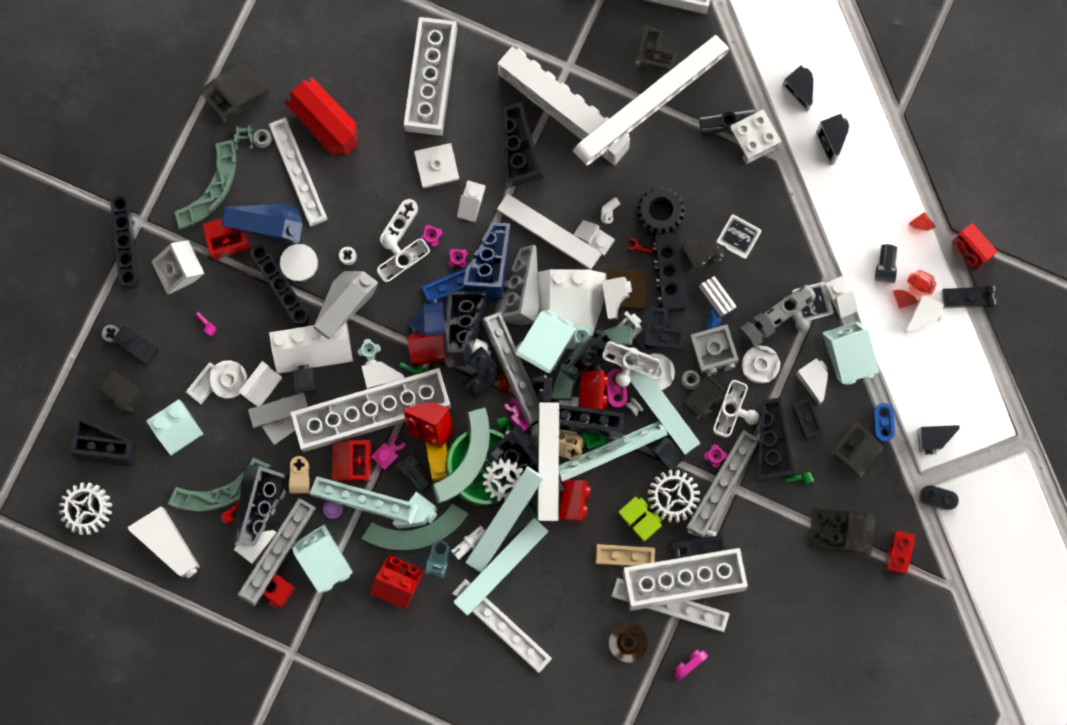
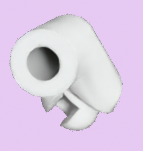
(607, 210)

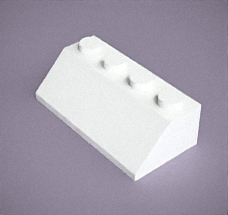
(308, 346)

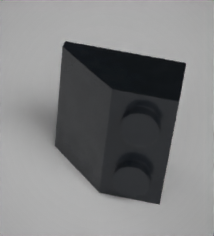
(832, 136)

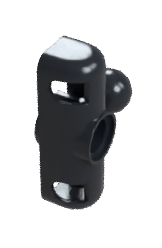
(586, 355)

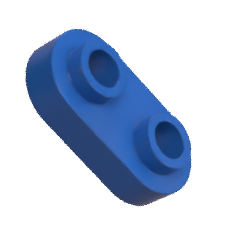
(884, 423)

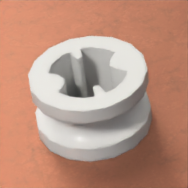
(353, 255)

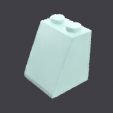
(546, 341)
(851, 352)
(321, 559)

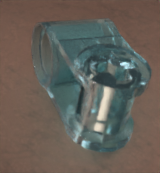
(437, 560)

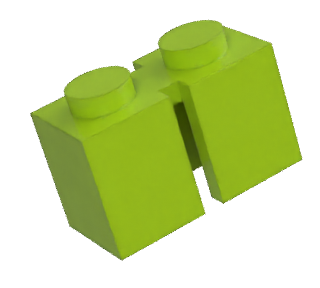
(633, 511)

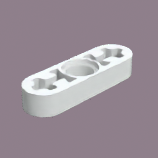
(410, 215)

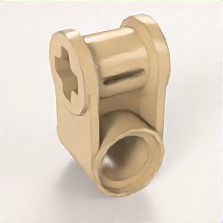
(566, 445)
(299, 479)

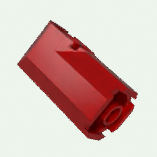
(323, 117)

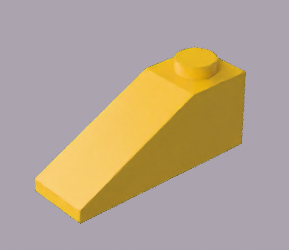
(437, 461)

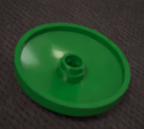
(475, 491)

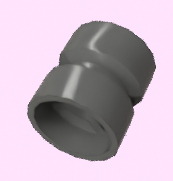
(752, 334)

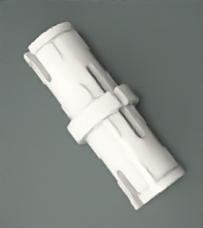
(468, 543)

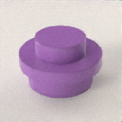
(332, 510)

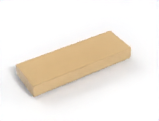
(624, 555)

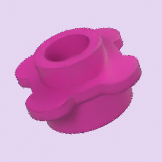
(436, 234)
(458, 253)
(720, 455)

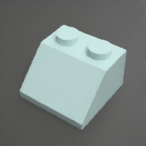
(174, 427)
(425, 513)

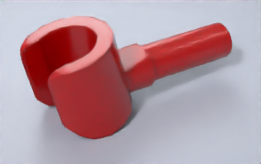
(638, 247)
(226, 517)

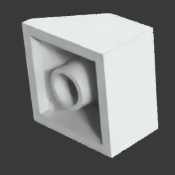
(177, 266)

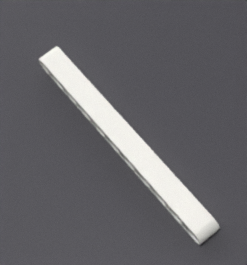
(651, 100)

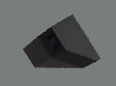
(519, 449)

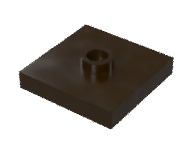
(638, 285)

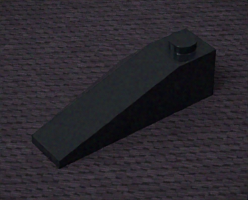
(258, 498)

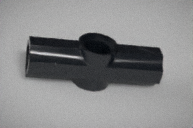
(716, 123)

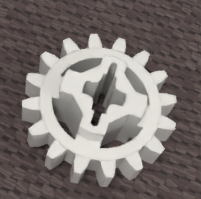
(494, 477)

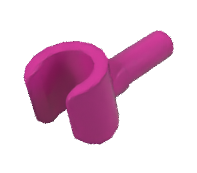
(209, 328)

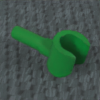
(419, 369)
(503, 422)
(806, 477)

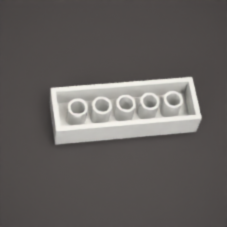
(430, 76)
(684, 579)

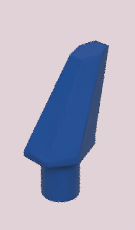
(714, 321)

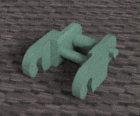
(237, 137)

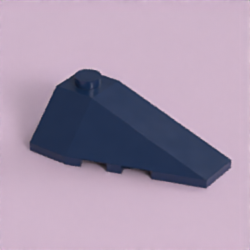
(269, 221)
(489, 262)
(429, 318)

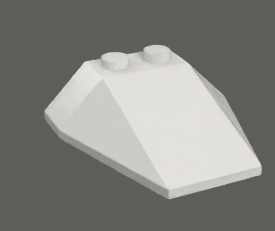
(572, 296)

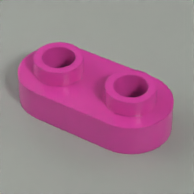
(614, 389)
(682, 669)

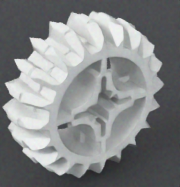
(665, 492)
(81, 514)

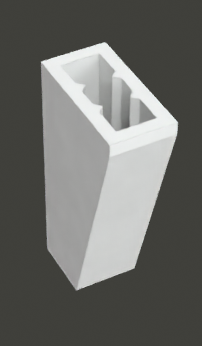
(164, 539)

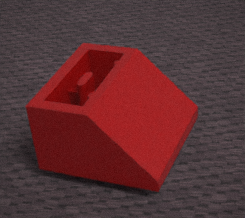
(224, 241)
(974, 246)
(426, 348)
(591, 390)
(429, 423)
(351, 461)
(572, 501)
(396, 581)

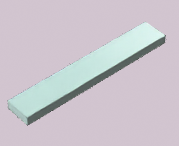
(663, 409)
(611, 450)
(364, 500)
(504, 519)
(500, 567)

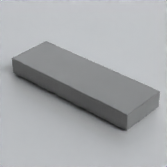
(276, 410)

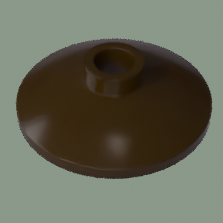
(636, 635)

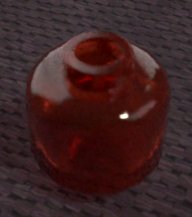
(921, 283)

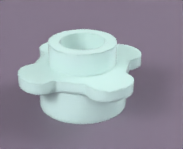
(580, 330)
(369, 345)

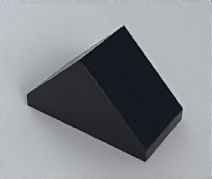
(666, 452)

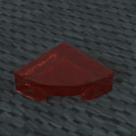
(922, 223)
(904, 298)
(503, 383)

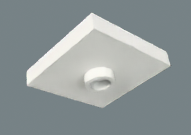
(436, 165)

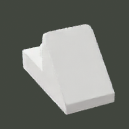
(471, 201)
(593, 236)
(841, 297)

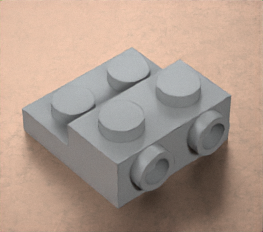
(714, 350)

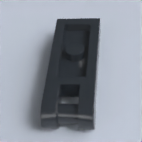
(968, 297)
(699, 546)

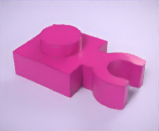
(517, 416)
(386, 454)

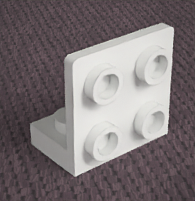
(756, 136)

